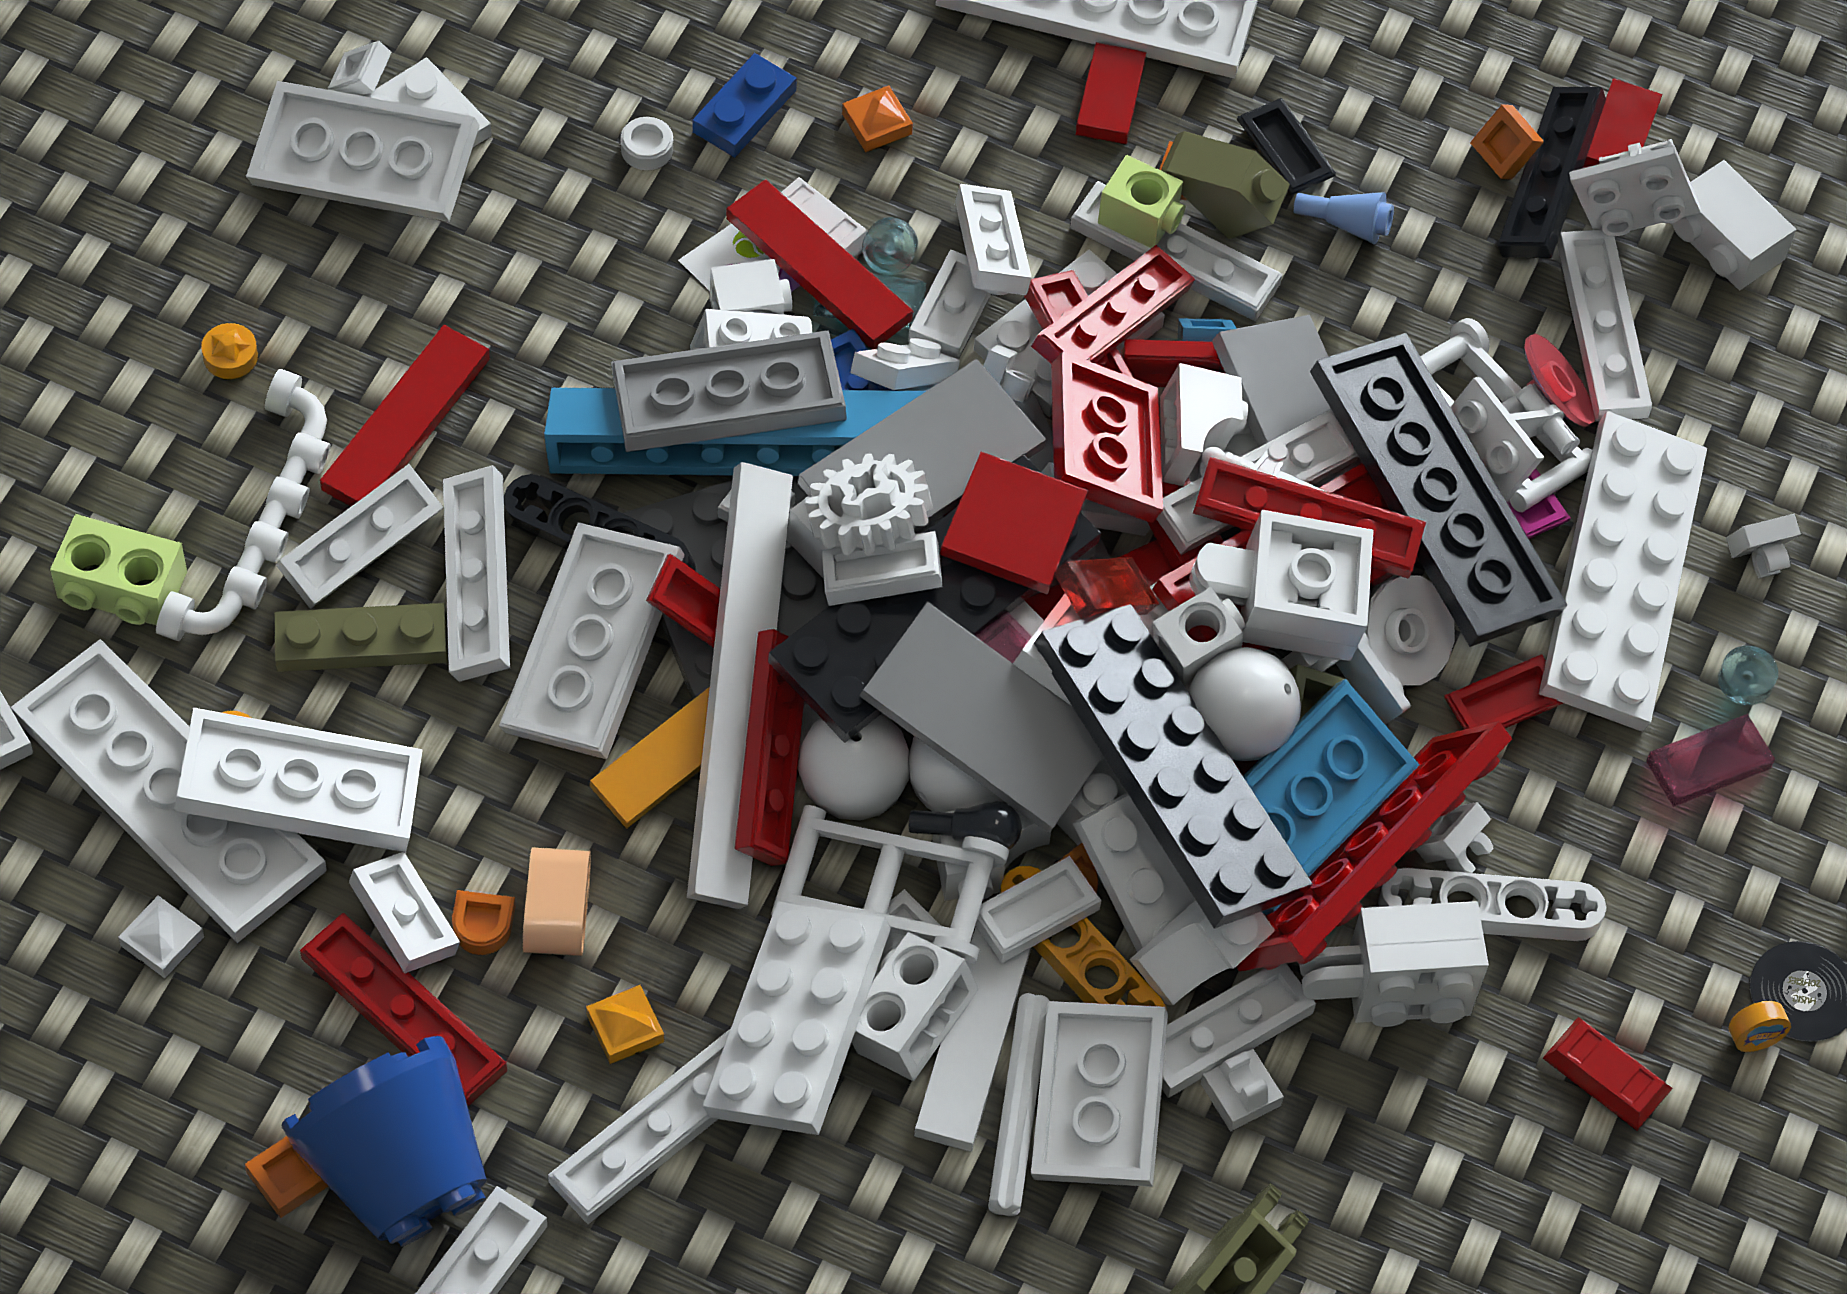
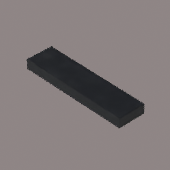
(1545, 184)

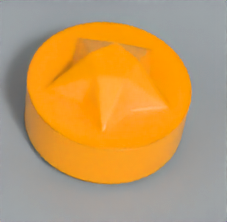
(229, 351)

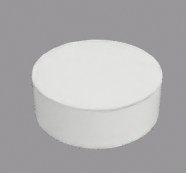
(646, 143)

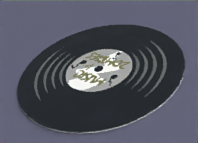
(1807, 984)

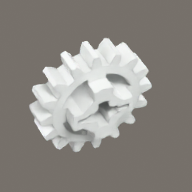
(868, 504)

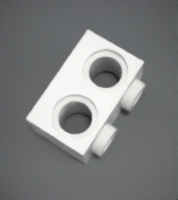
(920, 1011)

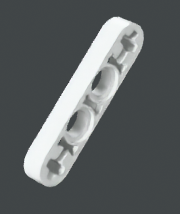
(1494, 890)

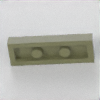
(360, 637)

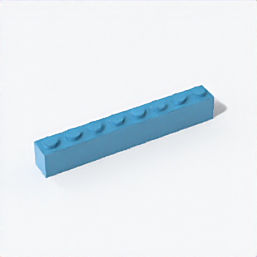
(587, 438)

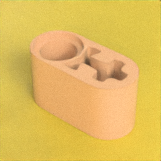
(556, 901)

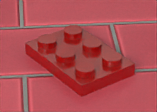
(1107, 436)

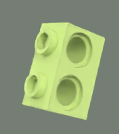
(123, 560)

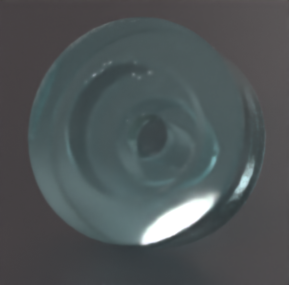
(890, 246)
(1748, 675)

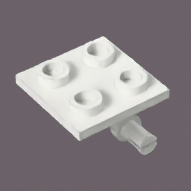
(1635, 189)
(1504, 437)

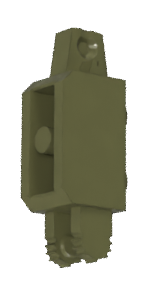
(1245, 1252)

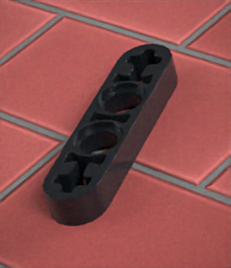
(566, 502)

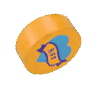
(1759, 1026)

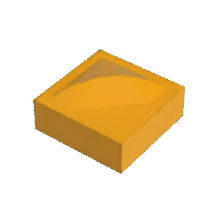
(625, 1024)

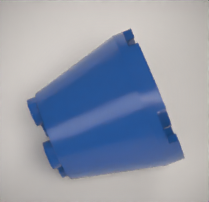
(395, 1142)

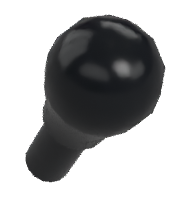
(988, 820)

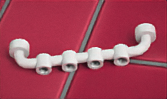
(264, 538)

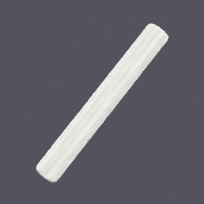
(1018, 1106)

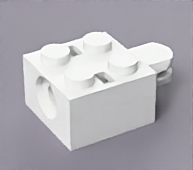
(1296, 583)
(1405, 964)

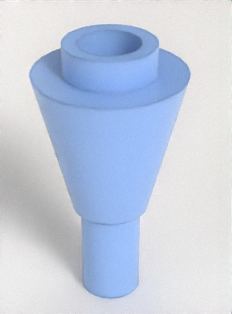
(1358, 214)

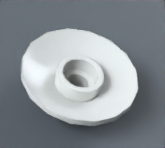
(1410, 629)

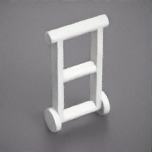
(1471, 344)
(976, 854)

